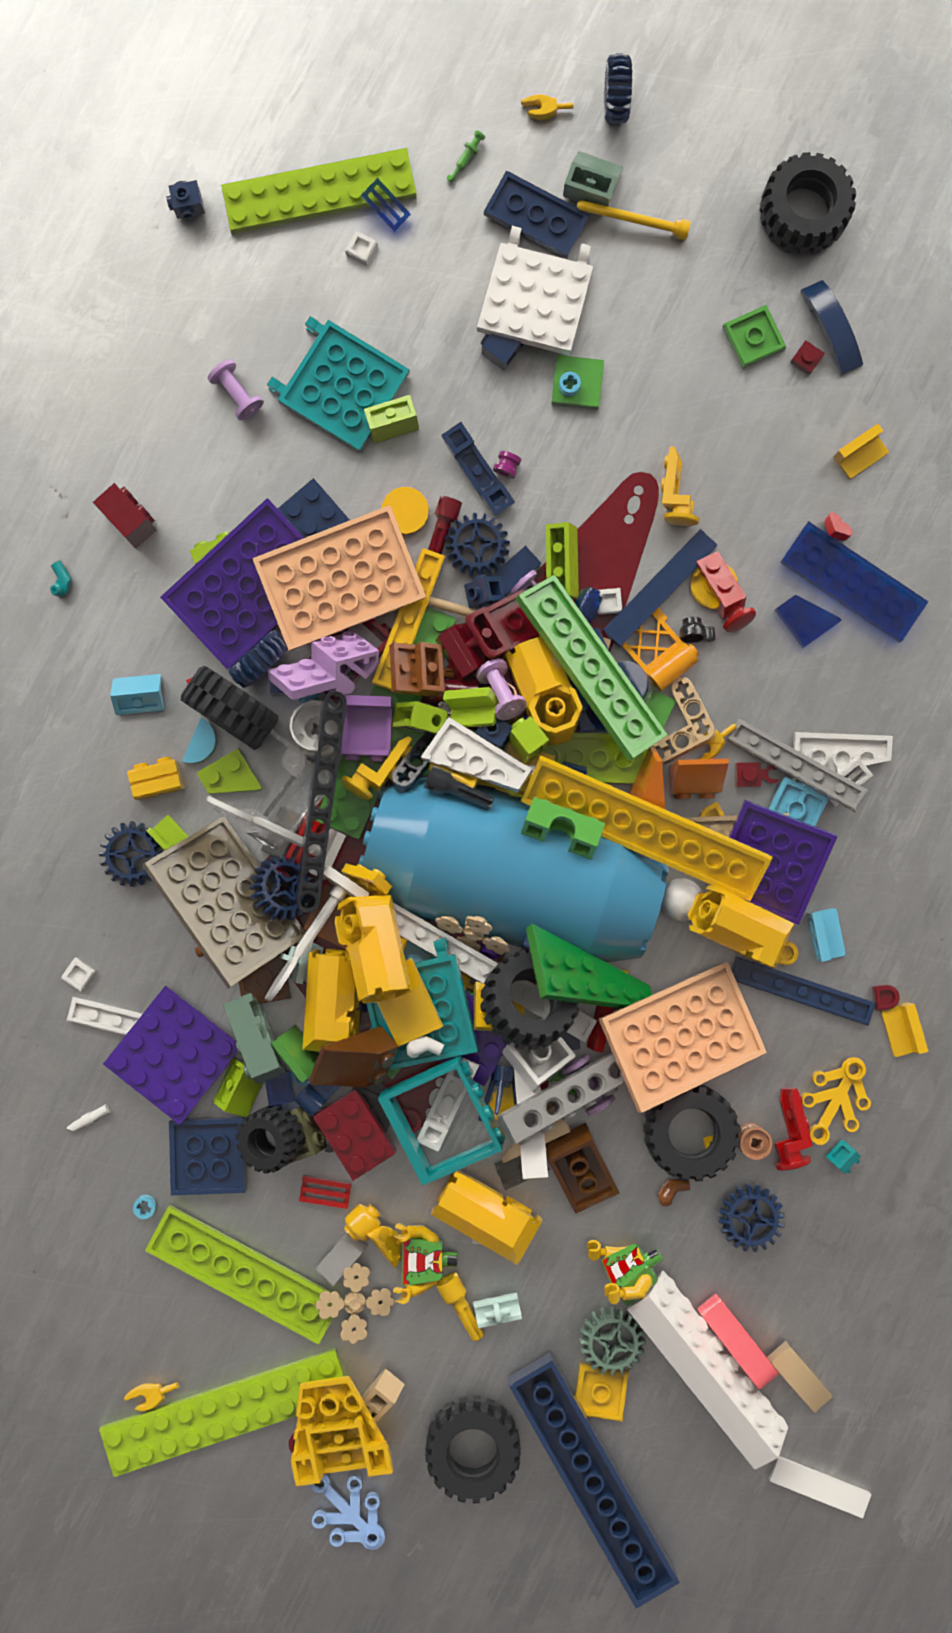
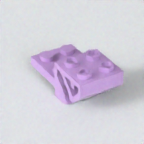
(325, 667)

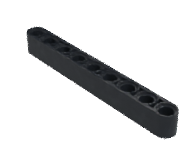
(325, 813)

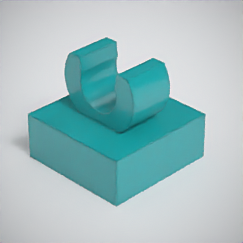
(843, 1156)

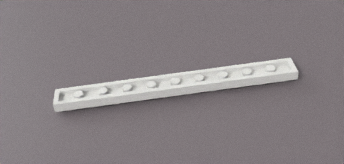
(480, 966)

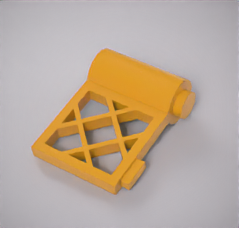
(673, 660)

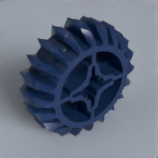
(618, 88)
(488, 544)
(258, 659)
(131, 843)
(276, 879)
(750, 1227)

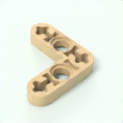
(690, 731)

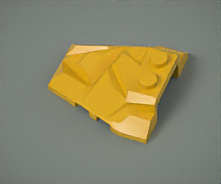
(335, 1433)

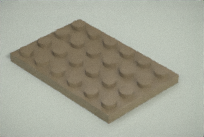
(209, 892)

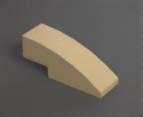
(799, 1376)

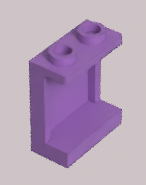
(367, 728)

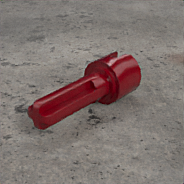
(447, 513)

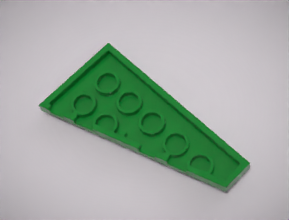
(578, 977)

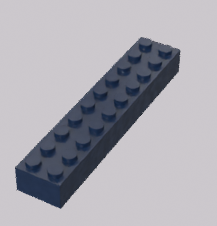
(593, 1480)

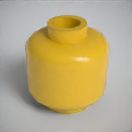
(362, 1221)

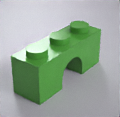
(548, 817)

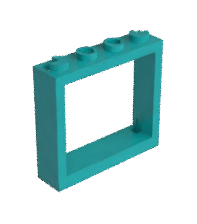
(408, 1139)

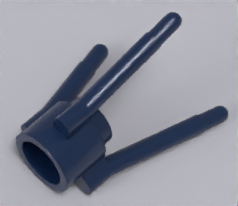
(503, 1078)

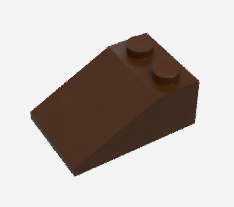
(355, 1060)
(580, 1168)

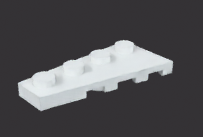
(839, 749)
(473, 756)

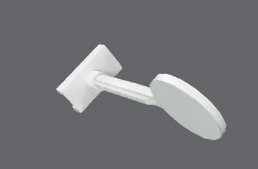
(334, 841)
(342, 887)

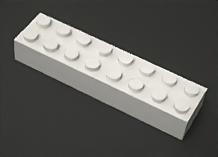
(710, 1371)

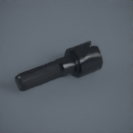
(441, 781)

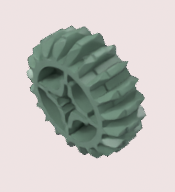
(607, 1361)

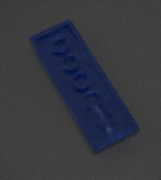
(854, 581)

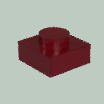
(807, 357)

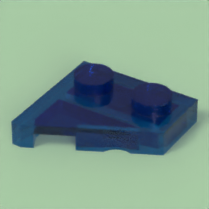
(805, 619)

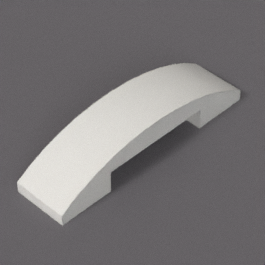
(444, 1109)

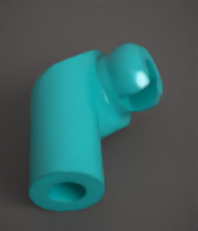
(63, 579)

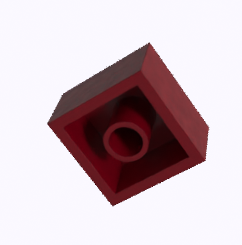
(121, 510)

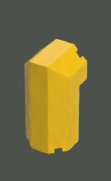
(546, 689)
(739, 925)
(374, 947)
(330, 999)
(486, 1216)

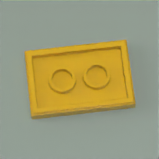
(412, 1013)

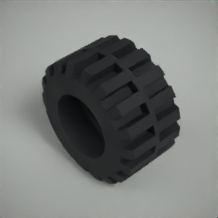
(255, 1145)

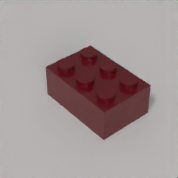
(355, 1133)

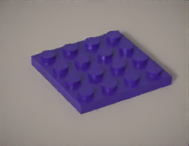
(797, 858)
(172, 1055)

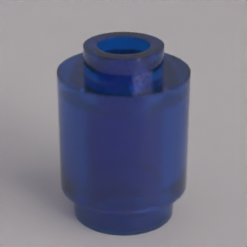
(589, 602)

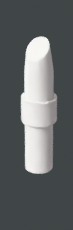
(89, 1118)

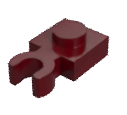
(750, 774)

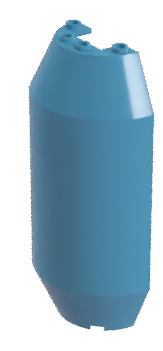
(475, 862)

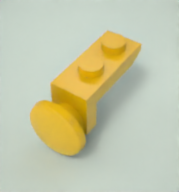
(680, 504)
(366, 777)

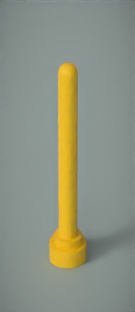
(678, 228)

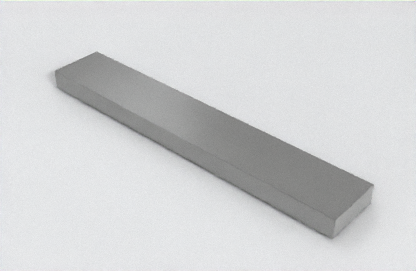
(797, 765)

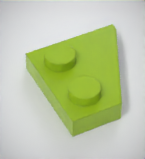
(229, 775)

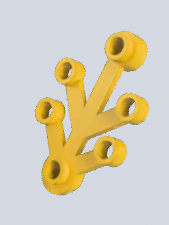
(837, 1097)

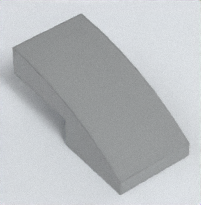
(340, 1257)

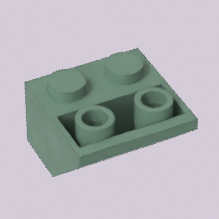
(592, 179)

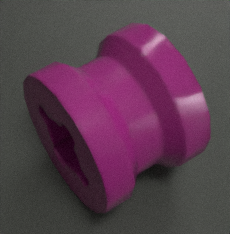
(507, 464)

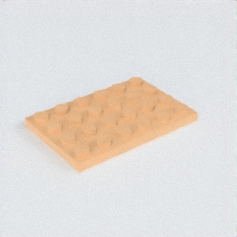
(339, 578)
(682, 1036)

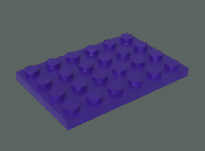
(223, 592)

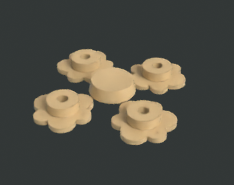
(474, 931)
(354, 1303)

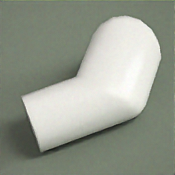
(423, 1044)

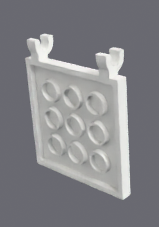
(535, 296)

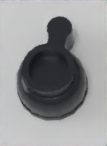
(694, 631)

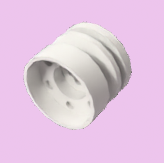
(302, 728)

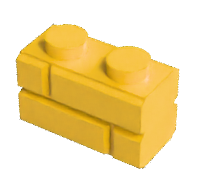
(155, 779)

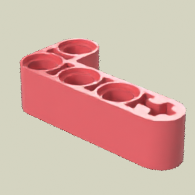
(738, 1341)

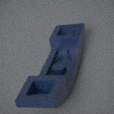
(834, 325)
(476, 469)

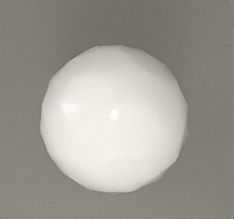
(679, 898)

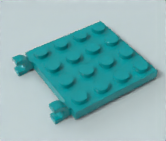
(340, 381)
(448, 995)

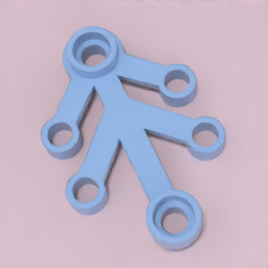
(350, 1514)

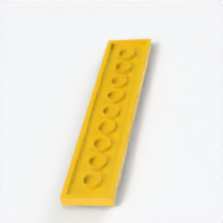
(652, 829)

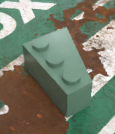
(254, 1038)

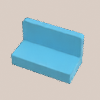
(137, 694)
(826, 934)

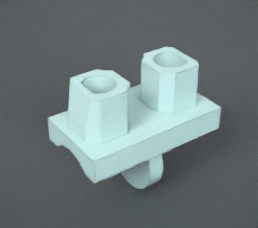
(300, 970)
(497, 1310)

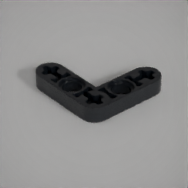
(414, 772)

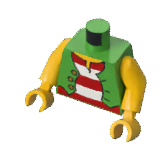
(421, 1260)
(628, 1270)

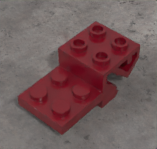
(486, 636)

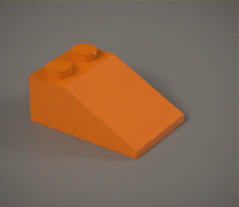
(697, 777)
(649, 780)

